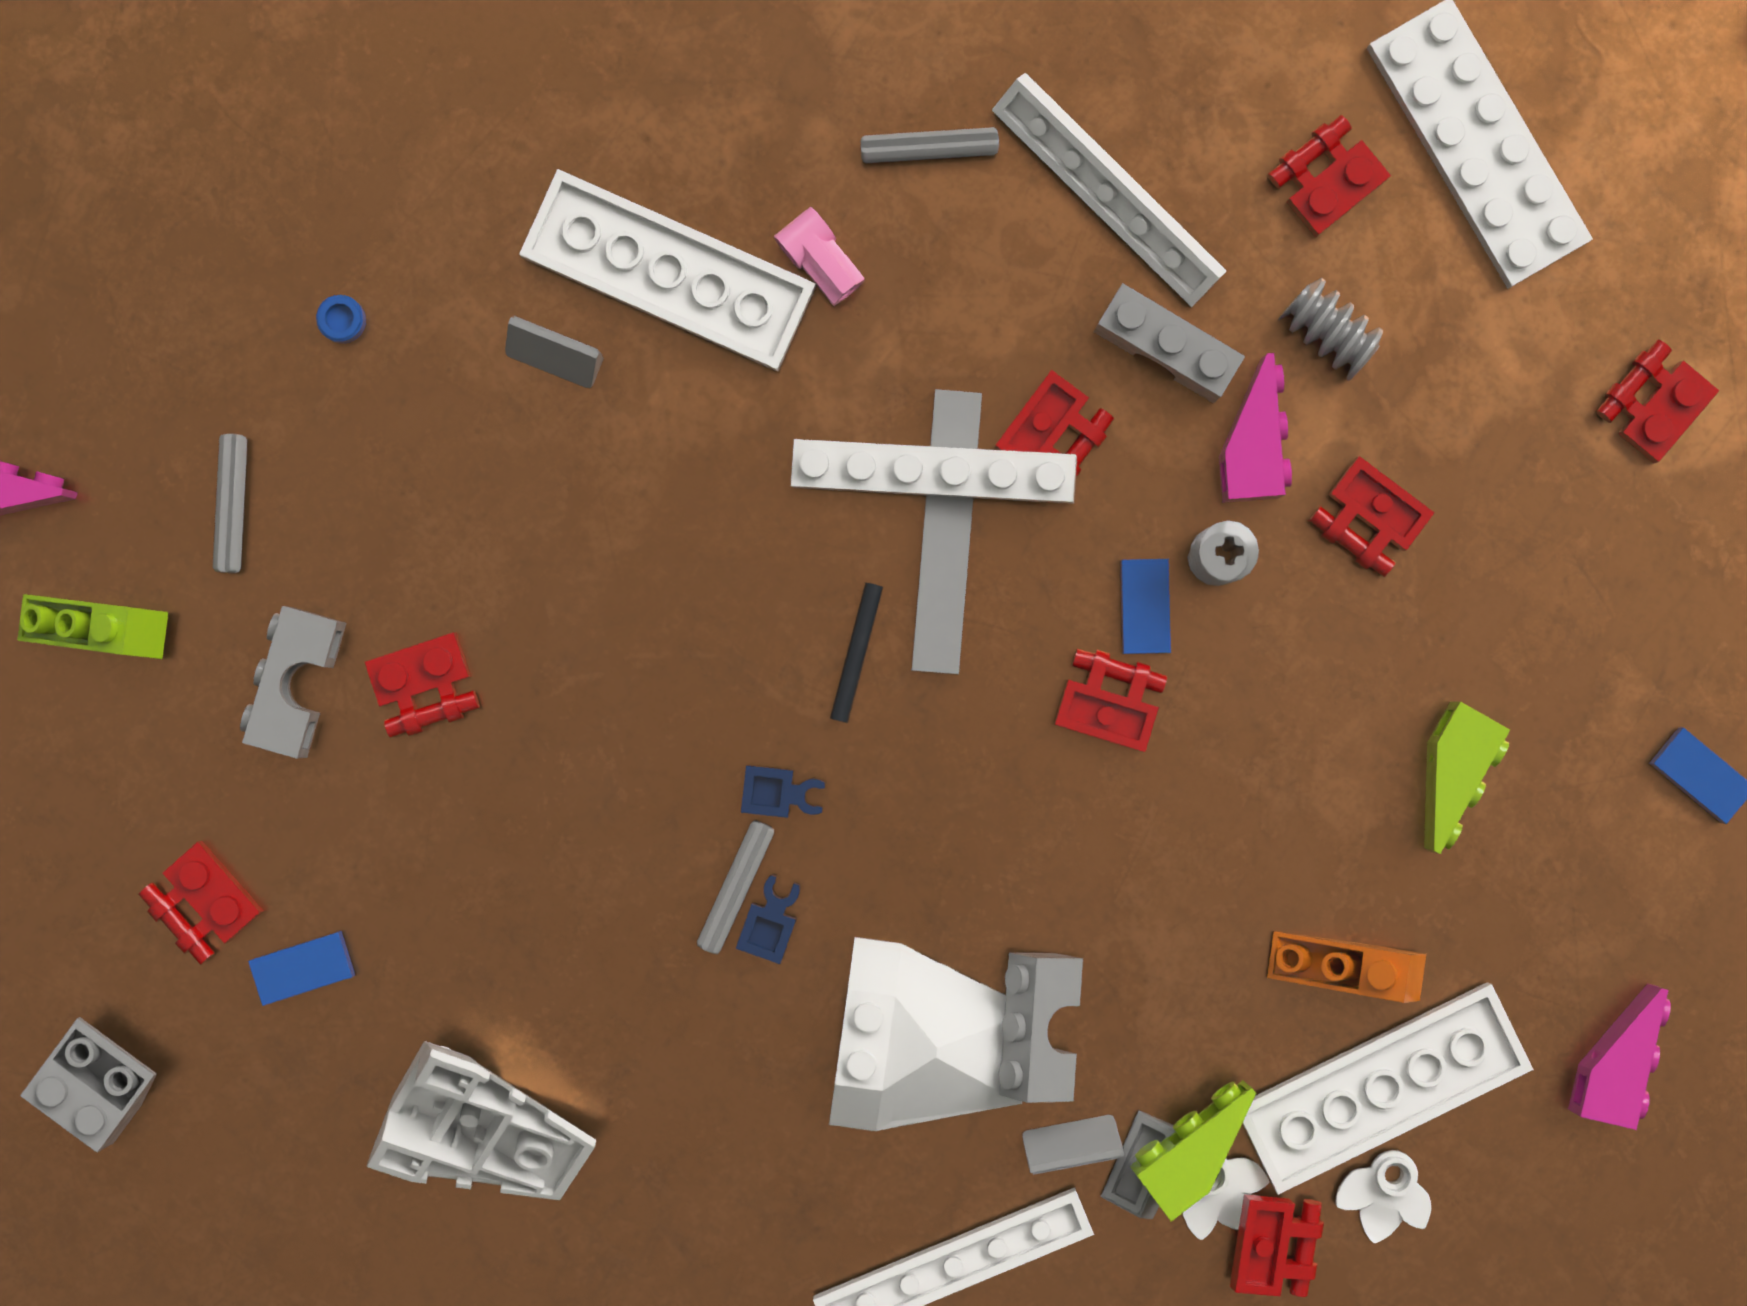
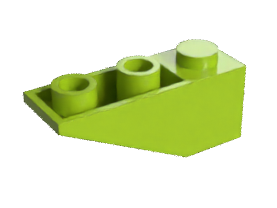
(92, 626)
(1457, 761)
(1190, 1159)

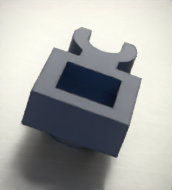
(771, 792)
(767, 927)

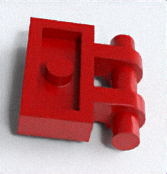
(1339, 186)
(1668, 409)
(1047, 417)
(1379, 504)
(419, 670)
(1107, 714)
(211, 892)
(1264, 1243)

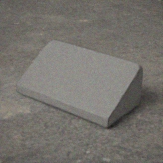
(552, 352)
(1072, 1144)
(1123, 1185)

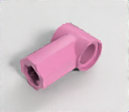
(813, 247)

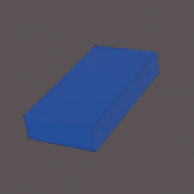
(1145, 606)
(1701, 775)
(301, 968)

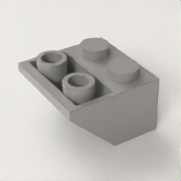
(90, 1086)

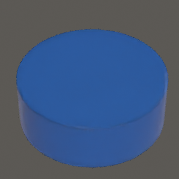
(341, 319)

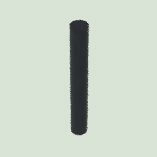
(856, 652)

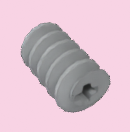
(1333, 327)
(1231, 537)

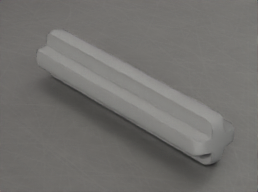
(929, 145)
(229, 503)
(735, 887)

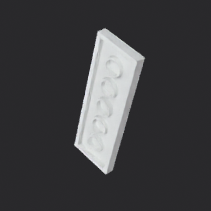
(1479, 142)
(667, 270)
(1384, 1087)

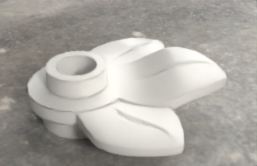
(1225, 1199)
(1383, 1202)

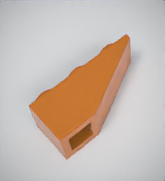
(1347, 966)

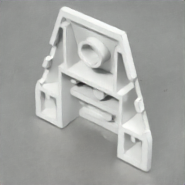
(915, 1041)
(475, 1127)

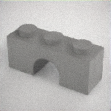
(1180, 347)
(275, 718)
(1034, 992)

